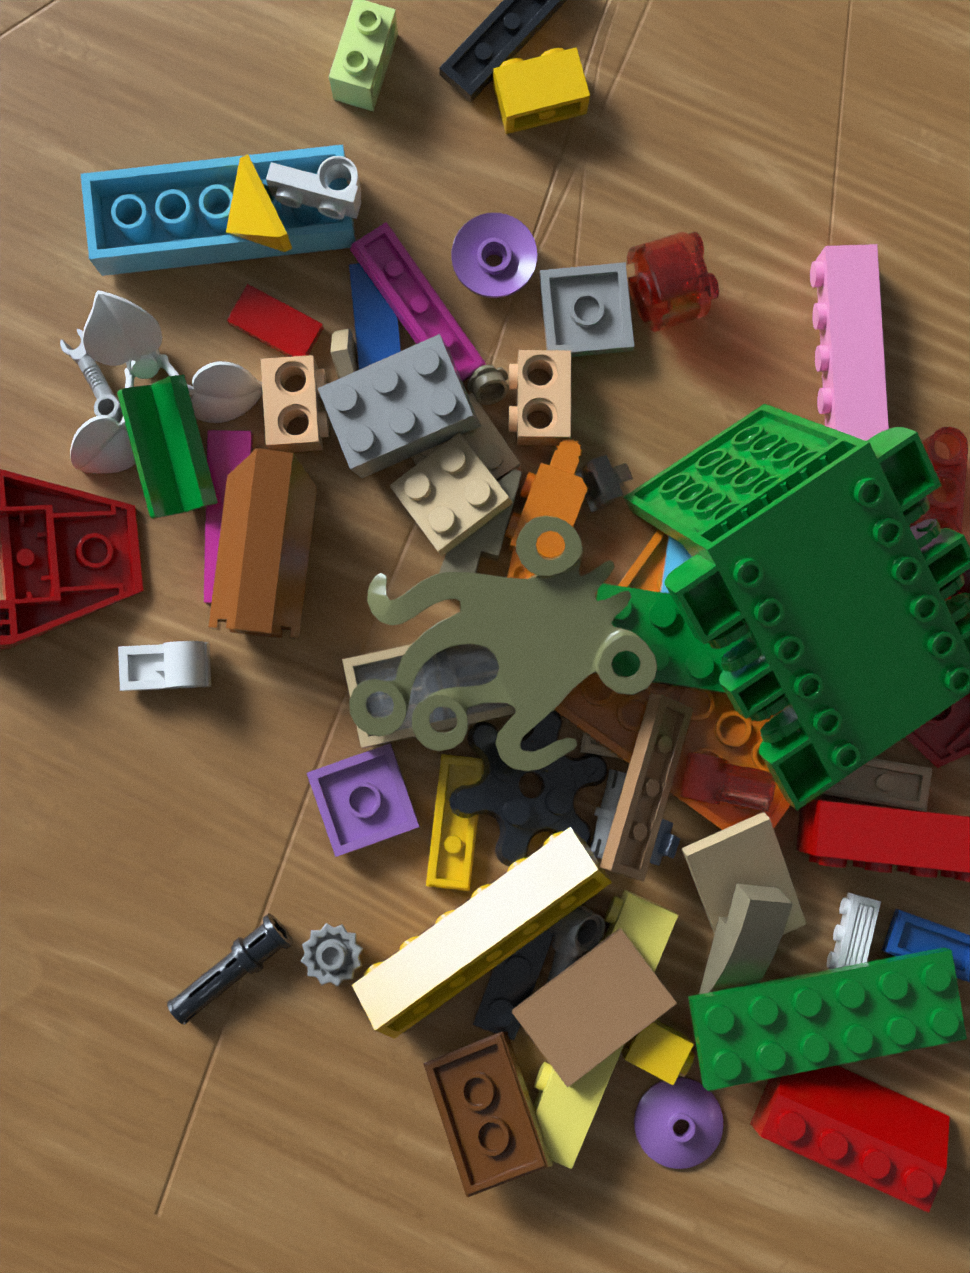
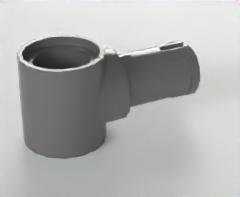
(574, 937)

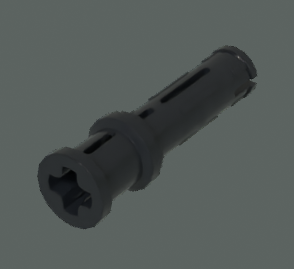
(246, 957)

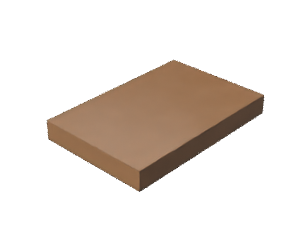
(593, 1007)

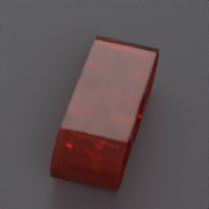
(951, 476)

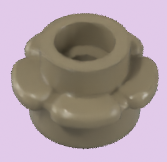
(488, 384)

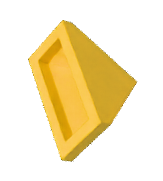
(252, 211)

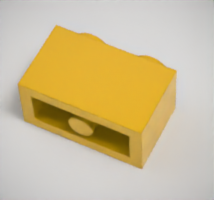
(540, 89)

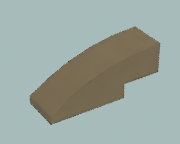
(488, 539)
(746, 938)

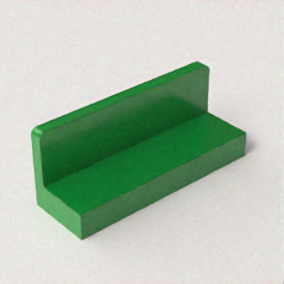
(167, 447)

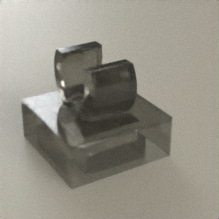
(603, 481)

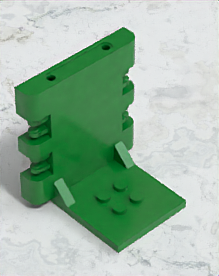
(816, 567)

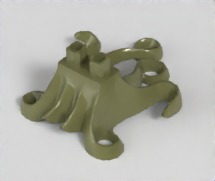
(539, 628)

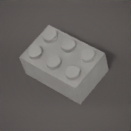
(399, 407)

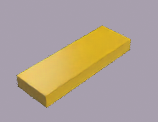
(453, 836)

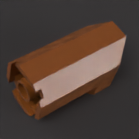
(264, 546)

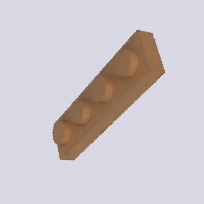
(646, 787)

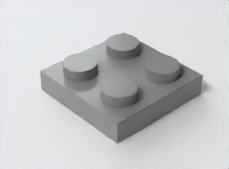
(587, 309)

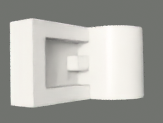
(299, 187)
(165, 666)

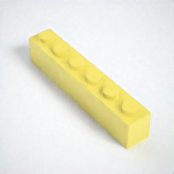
(568, 1112)

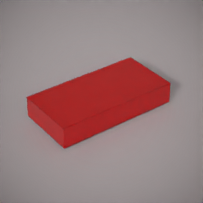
(274, 323)

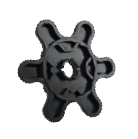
(501, 798)

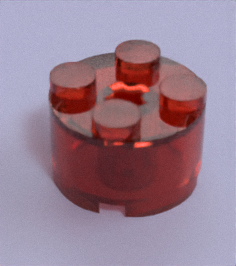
(671, 280)

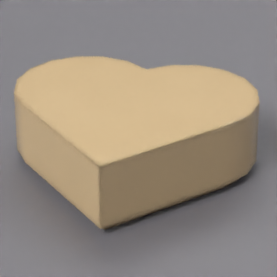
(344, 353)

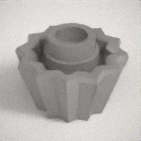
(332, 954)

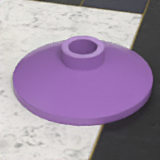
(499, 236)
(665, 1105)

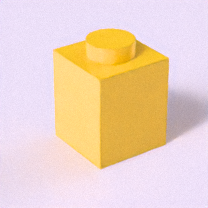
(660, 1052)

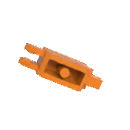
(549, 493)

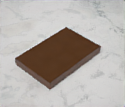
(487, 1114)

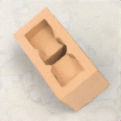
(550, 398)
(283, 406)

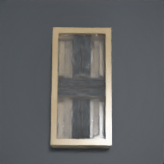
(452, 667)

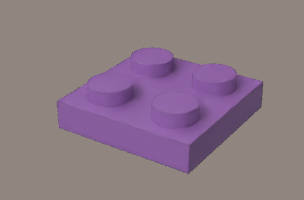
(363, 799)

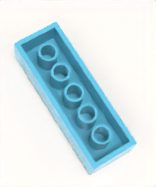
(182, 210)

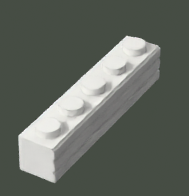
(855, 931)

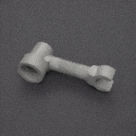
(106, 402)

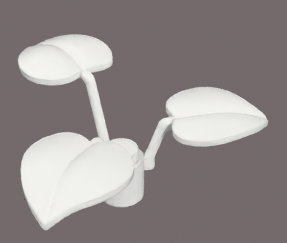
(128, 334)

